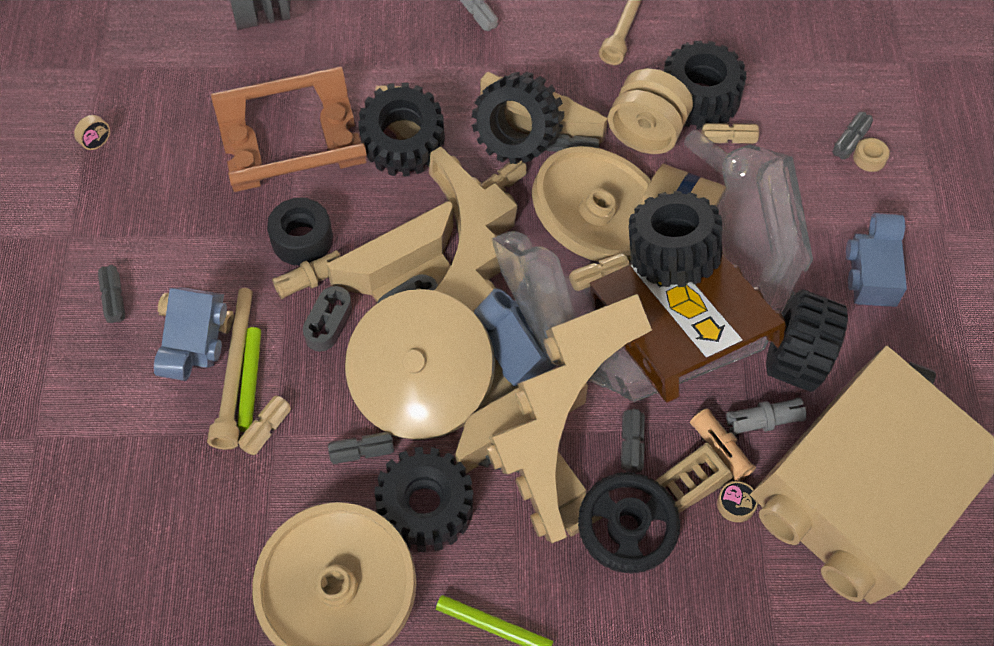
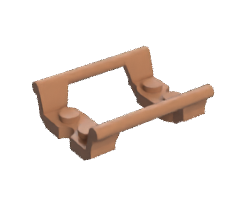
(240, 139)

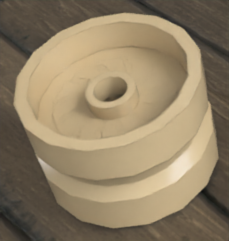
(650, 111)

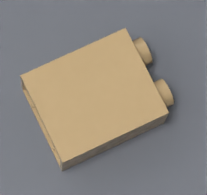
(877, 479)

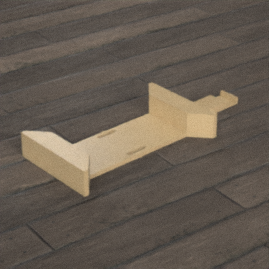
(418, 250)

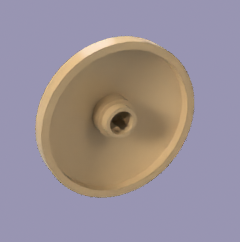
(588, 200)
(419, 364)
(334, 579)

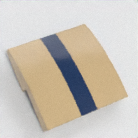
(671, 179)

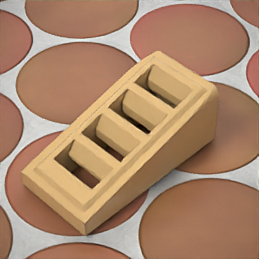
(693, 462)

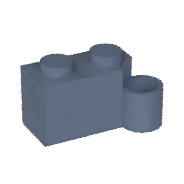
(878, 262)
(190, 332)
(511, 338)

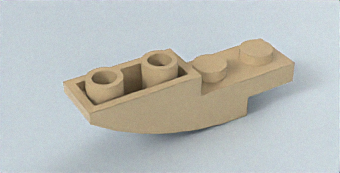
(577, 118)

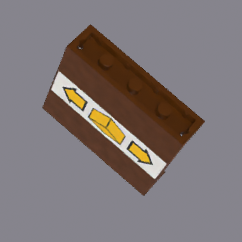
(690, 322)

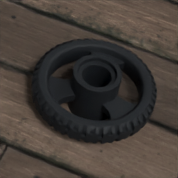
(628, 556)

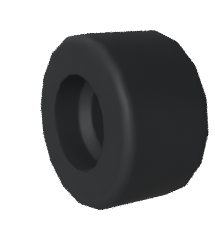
(296, 214)

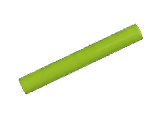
(249, 378)
(490, 623)

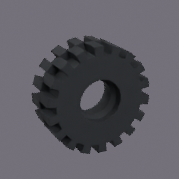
(432, 473)

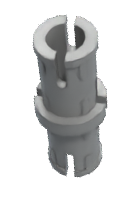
(766, 416)

